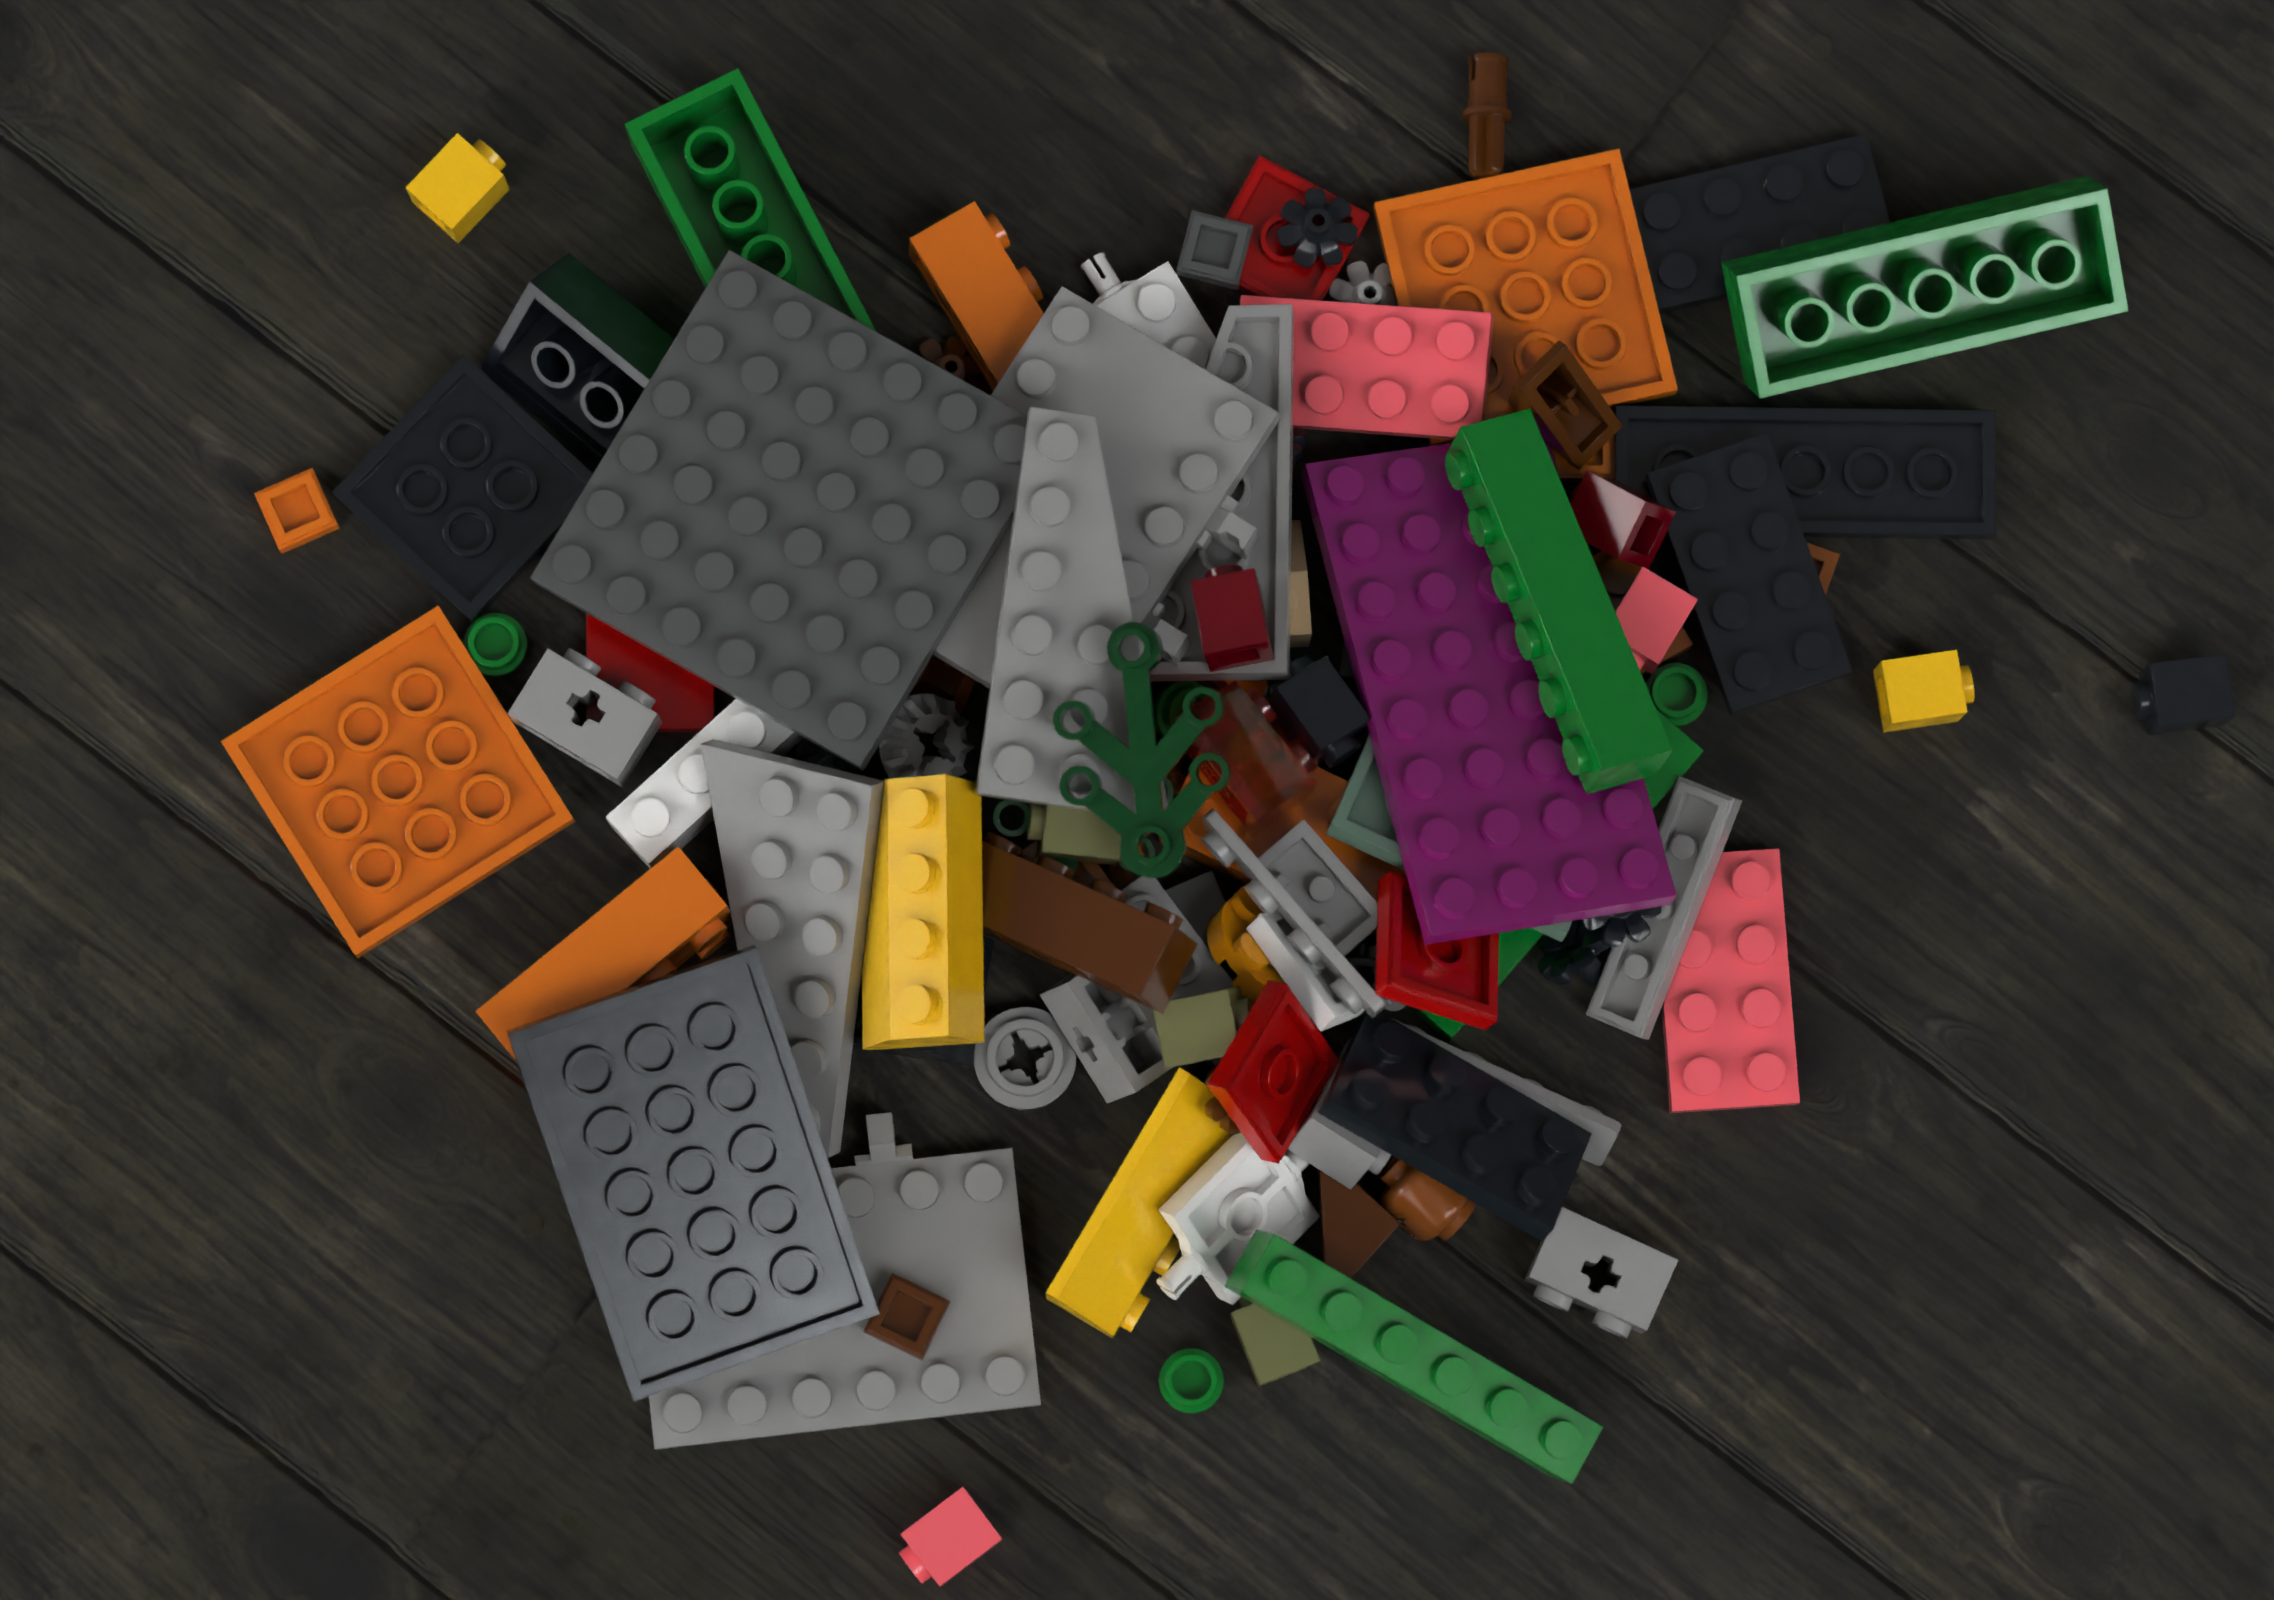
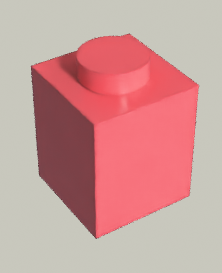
(1652, 617)
(948, 1539)

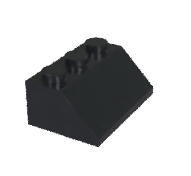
(577, 355)

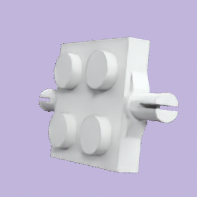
(1156, 307)
(1223, 1209)

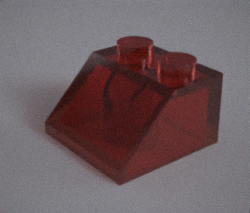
(1265, 770)

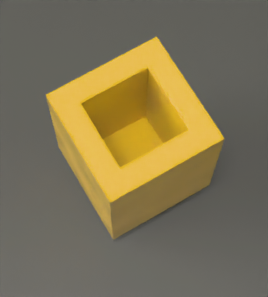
(459, 186)
(1922, 690)

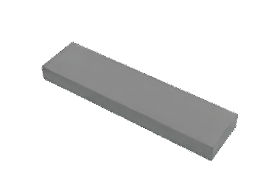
(1642, 972)

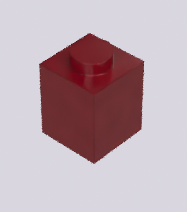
(1620, 519)
(1232, 618)

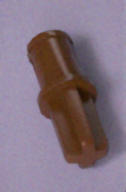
(1487, 114)

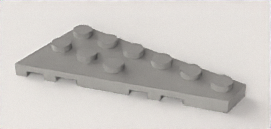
(1257, 357)
(1055, 621)
(799, 889)

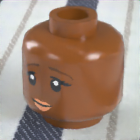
(1421, 1203)

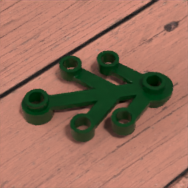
(1145, 761)

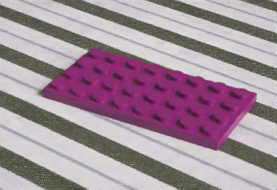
(1457, 726)

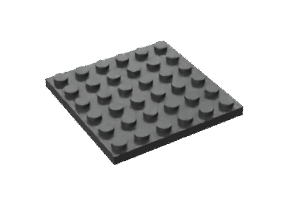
(792, 510)

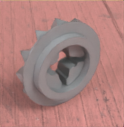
(925, 714)
(1013, 1088)

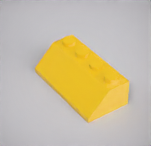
(925, 918)
(1127, 1231)

